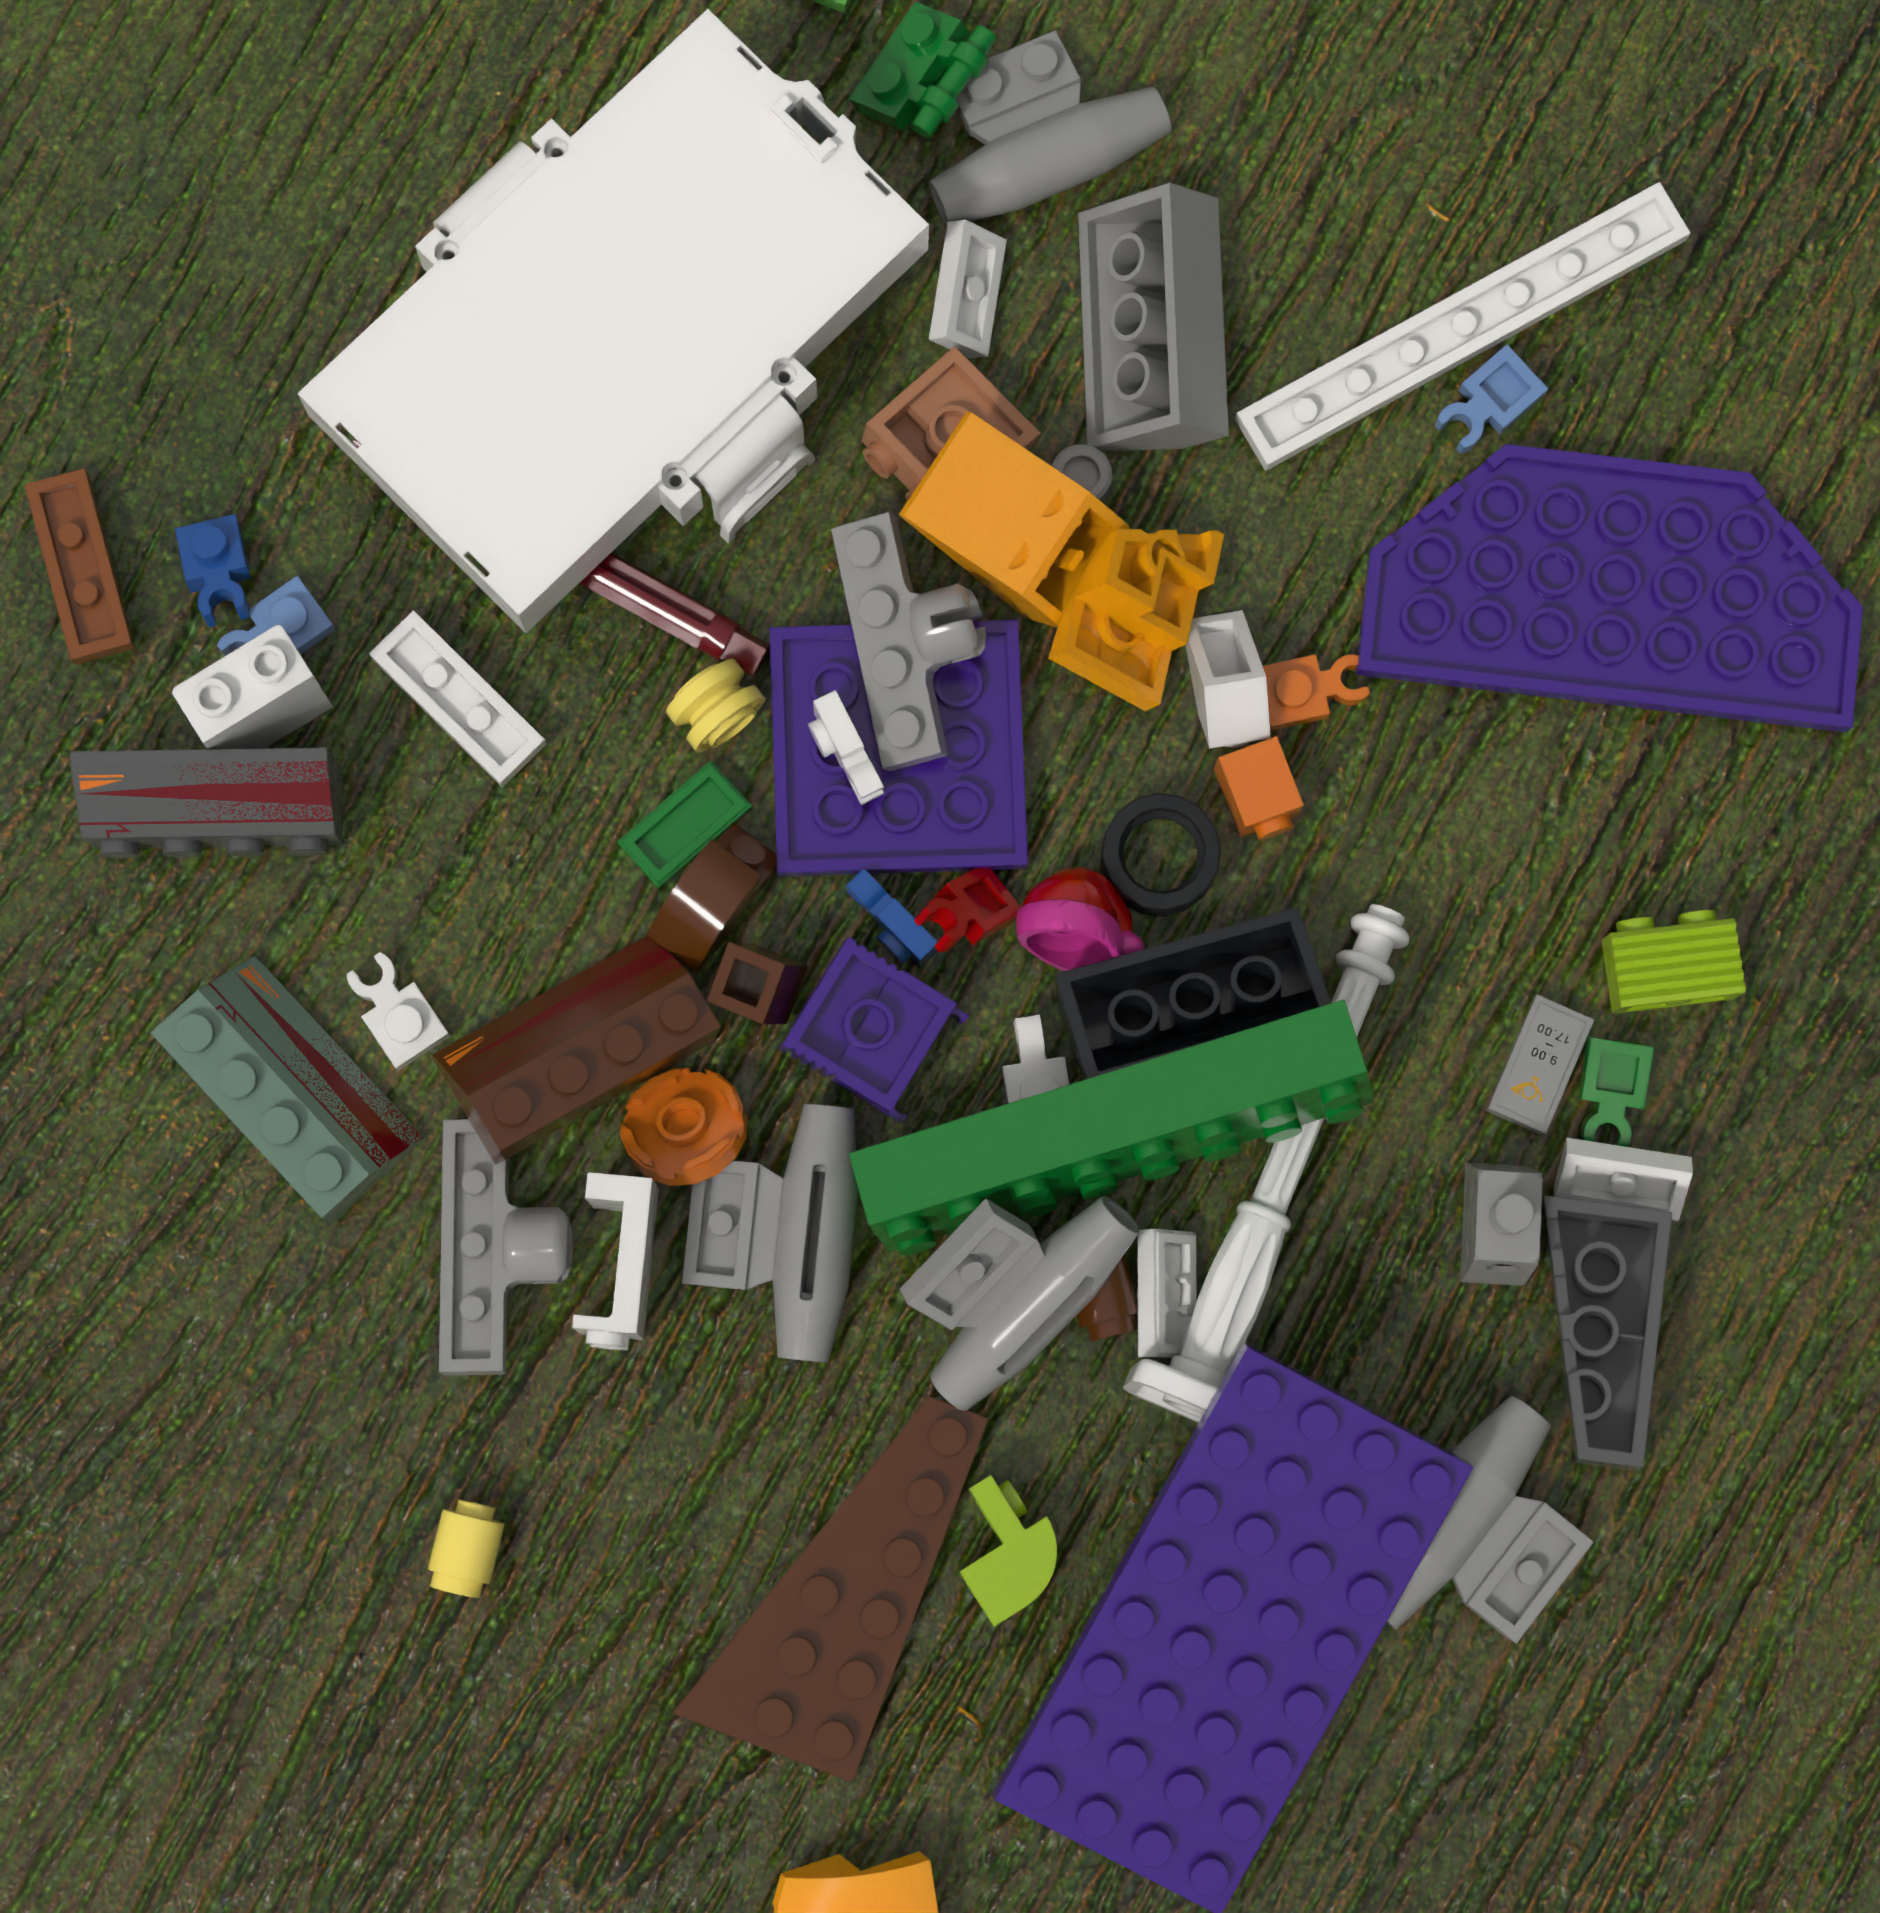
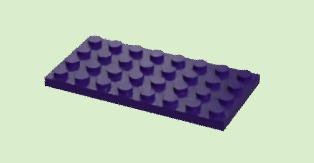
(1232, 1629)

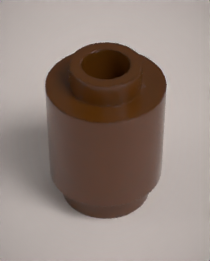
(1113, 1307)

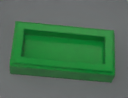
(684, 825)

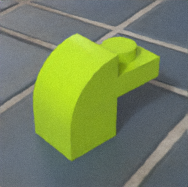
(1020, 1566)

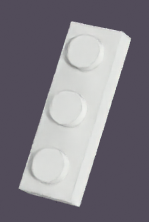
(457, 698)

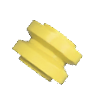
(715, 705)

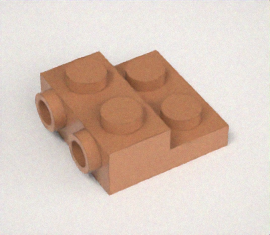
(921, 418)

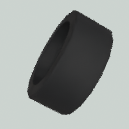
(1167, 808)

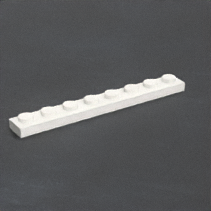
(1462, 326)

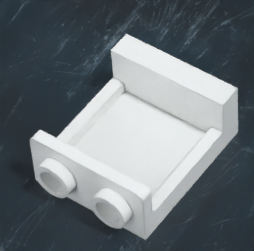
(252, 695)
(639, 1202)

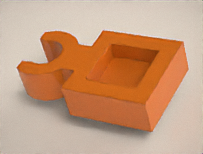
(1301, 691)

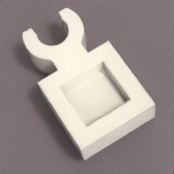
(837, 735)
(402, 1018)

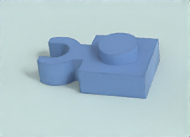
(1496, 395)
(293, 610)

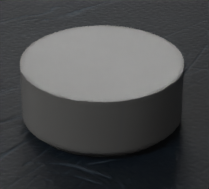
(1086, 467)

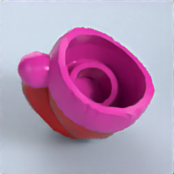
(1076, 920)

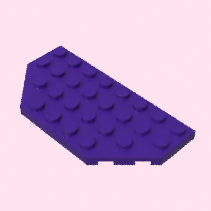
(1614, 592)

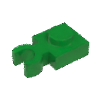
(1614, 1078)

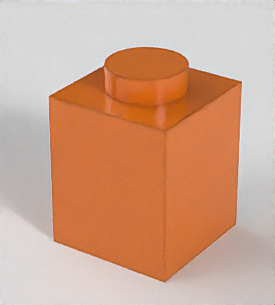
(1259, 789)

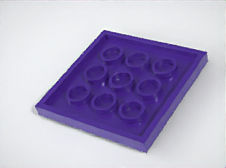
(933, 814)

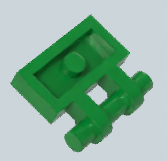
(912, 63)

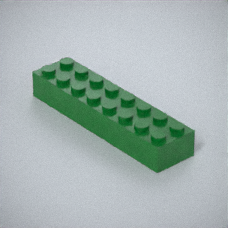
(1115, 1127)

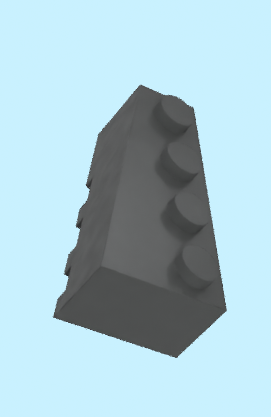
(1608, 1314)

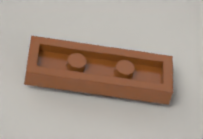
(79, 566)

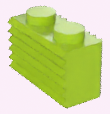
(1673, 963)

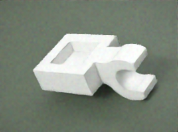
(1034, 1072)

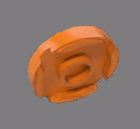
(684, 1126)

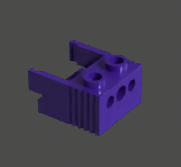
(868, 1026)

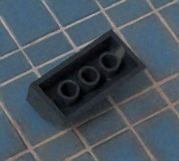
(1188, 992)

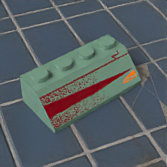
(288, 1087)

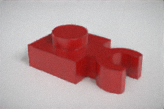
(970, 906)

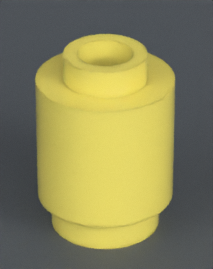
(465, 1549)

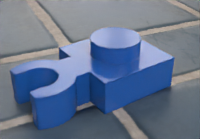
(213, 562)
(900, 932)

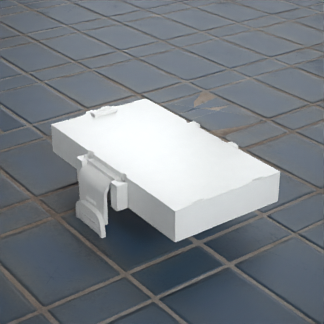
(621, 322)

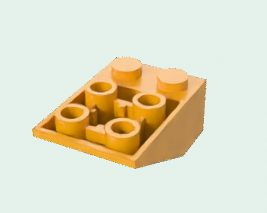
(1010, 519)

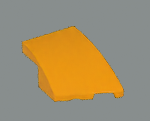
(1135, 610)
(840, 1887)

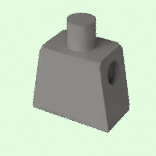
(1500, 1223)

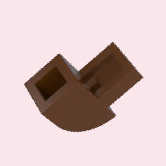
(713, 896)

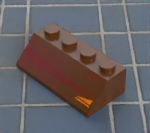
(577, 1047)

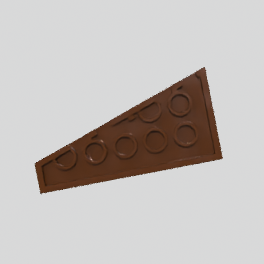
(829, 1634)

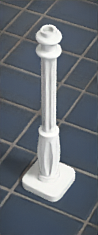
(1253, 1243)

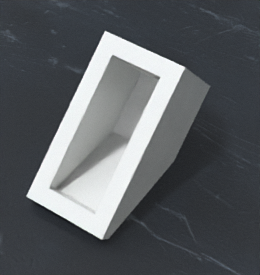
(1228, 680)

